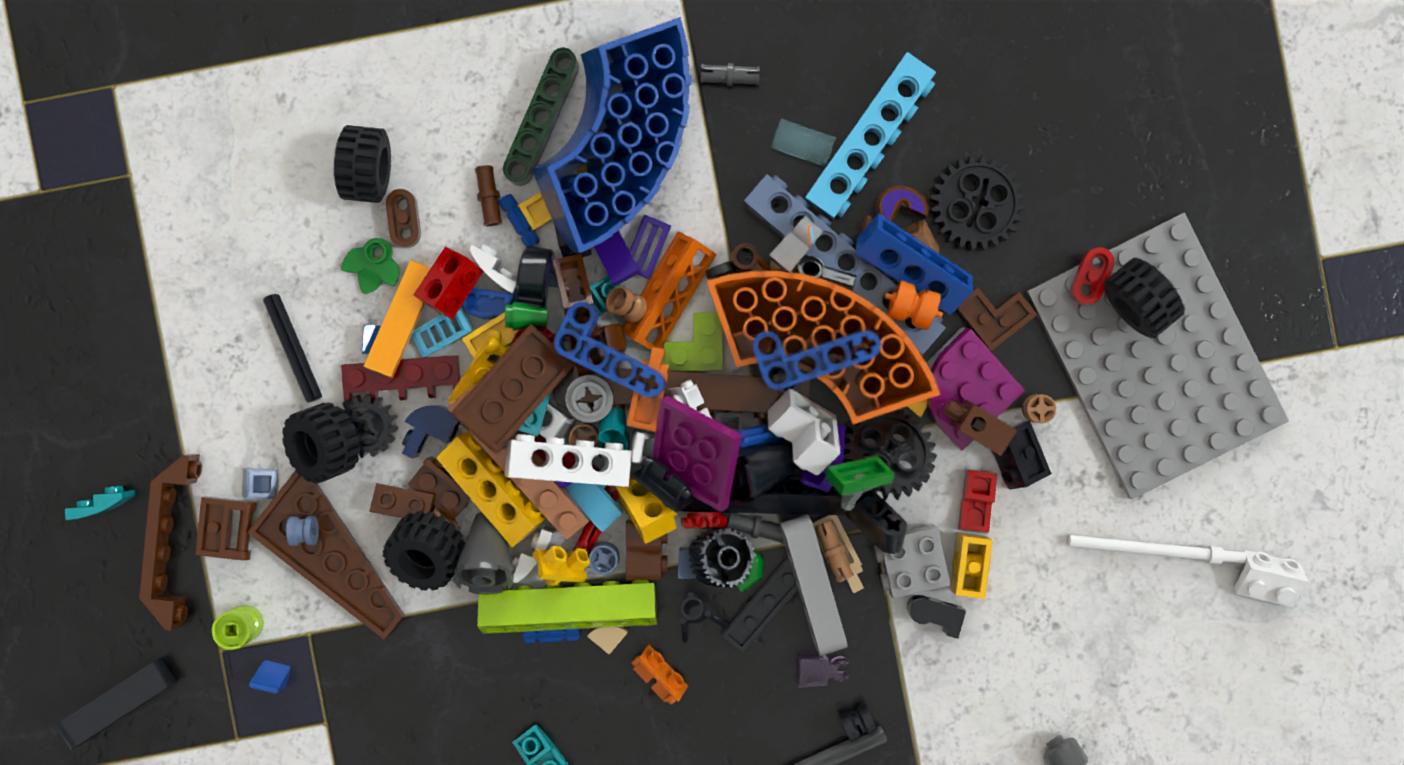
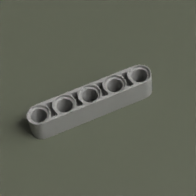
(813, 585)

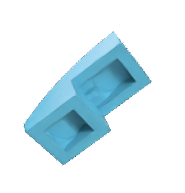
(595, 503)

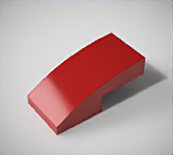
(977, 501)

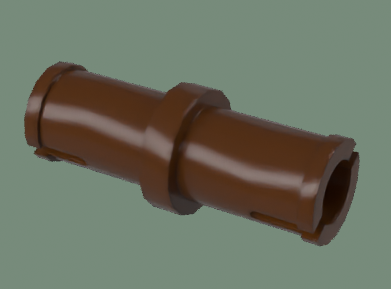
(488, 195)

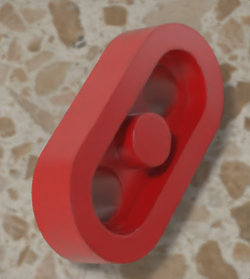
(1091, 276)

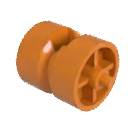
(919, 307)

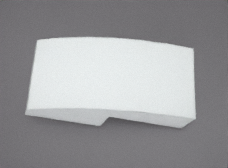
(489, 264)
(525, 562)

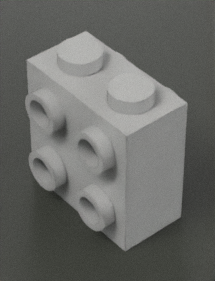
(917, 565)

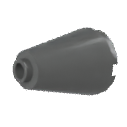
(484, 560)

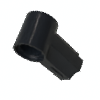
(815, 267)

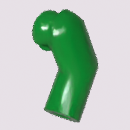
(755, 573)

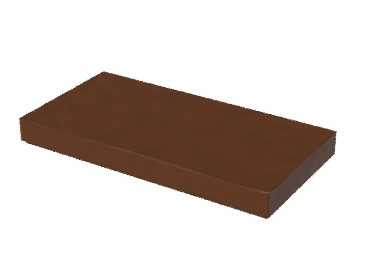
(512, 389)

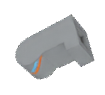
(795, 245)

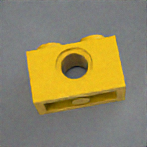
(971, 565)

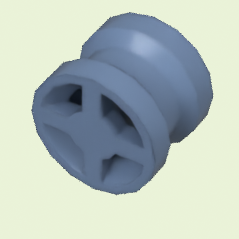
(302, 530)

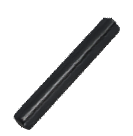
(292, 348)

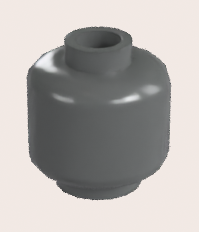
(1064, 752)

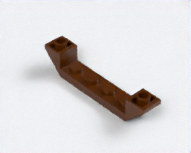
(167, 609)

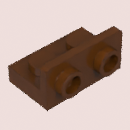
(435, 480)

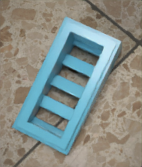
(463, 321)

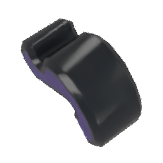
(533, 276)

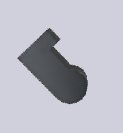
(928, 609)

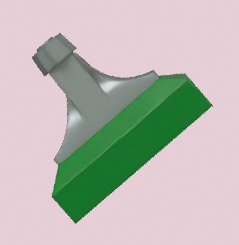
(858, 477)

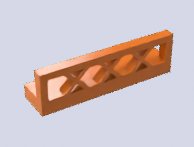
(663, 289)

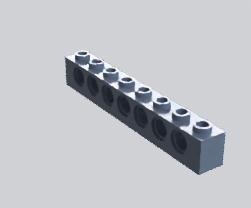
(841, 245)

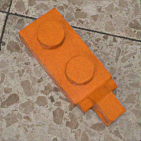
(644, 409)

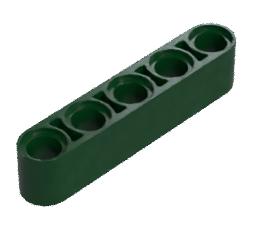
(541, 102)

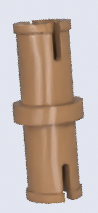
(834, 551)

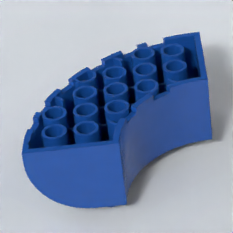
(624, 137)

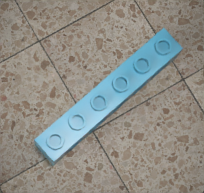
(908, 72)

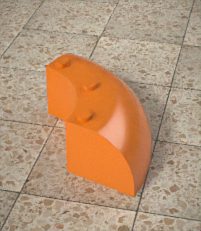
(815, 311)

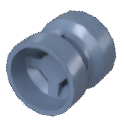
(600, 561)

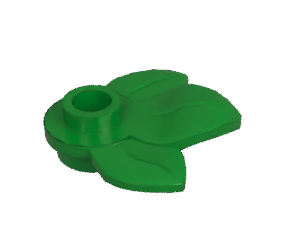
(372, 270)

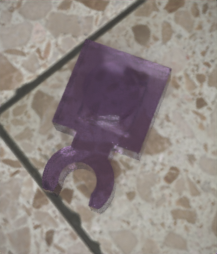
(815, 670)

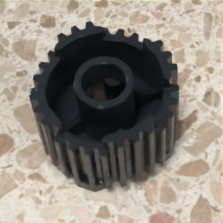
(724, 571)

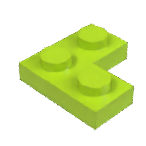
(704, 352)

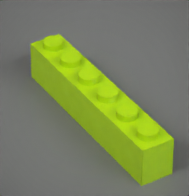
(568, 607)

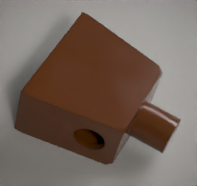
(985, 429)

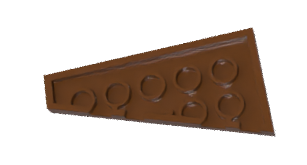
(335, 562)

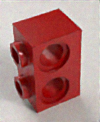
(448, 282)

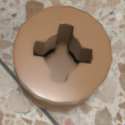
(1045, 408)

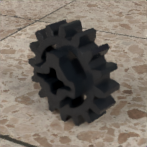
(376, 429)

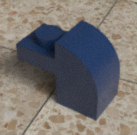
(432, 421)

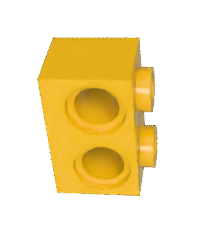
(643, 508)

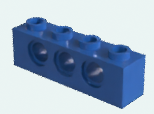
(883, 235)

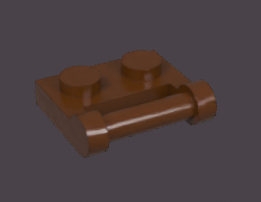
(216, 524)

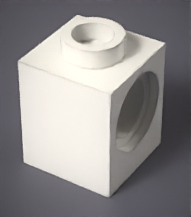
(560, 423)

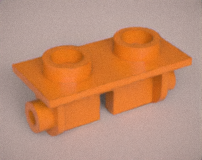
(668, 684)

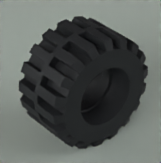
(362, 164)
(1144, 297)
(321, 442)
(423, 550)

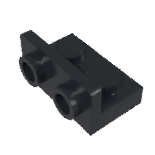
(1022, 459)

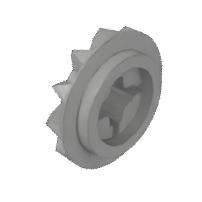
(582, 410)

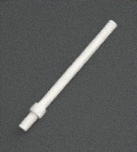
(1211, 554)

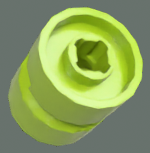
(237, 627)

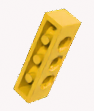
(476, 483)

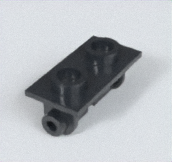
(672, 492)

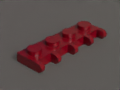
(409, 374)

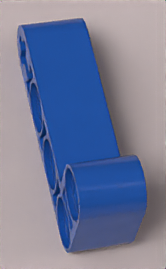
(818, 353)
(612, 357)

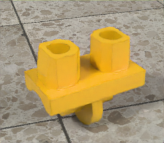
(559, 565)

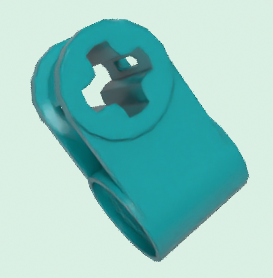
(613, 429)

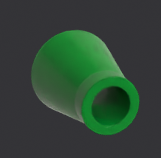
(522, 315)

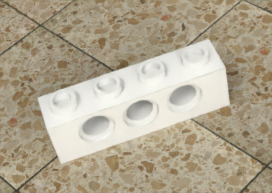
(614, 473)

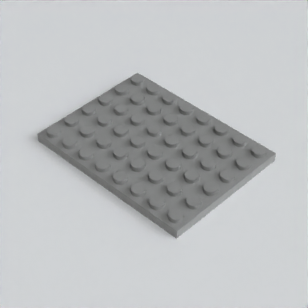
(1165, 398)

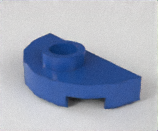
(487, 303)

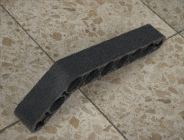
(790, 496)

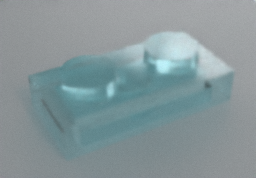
(803, 142)

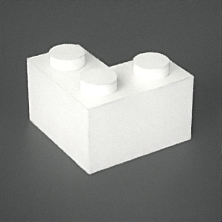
(809, 429)

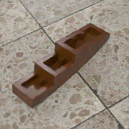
(575, 288)

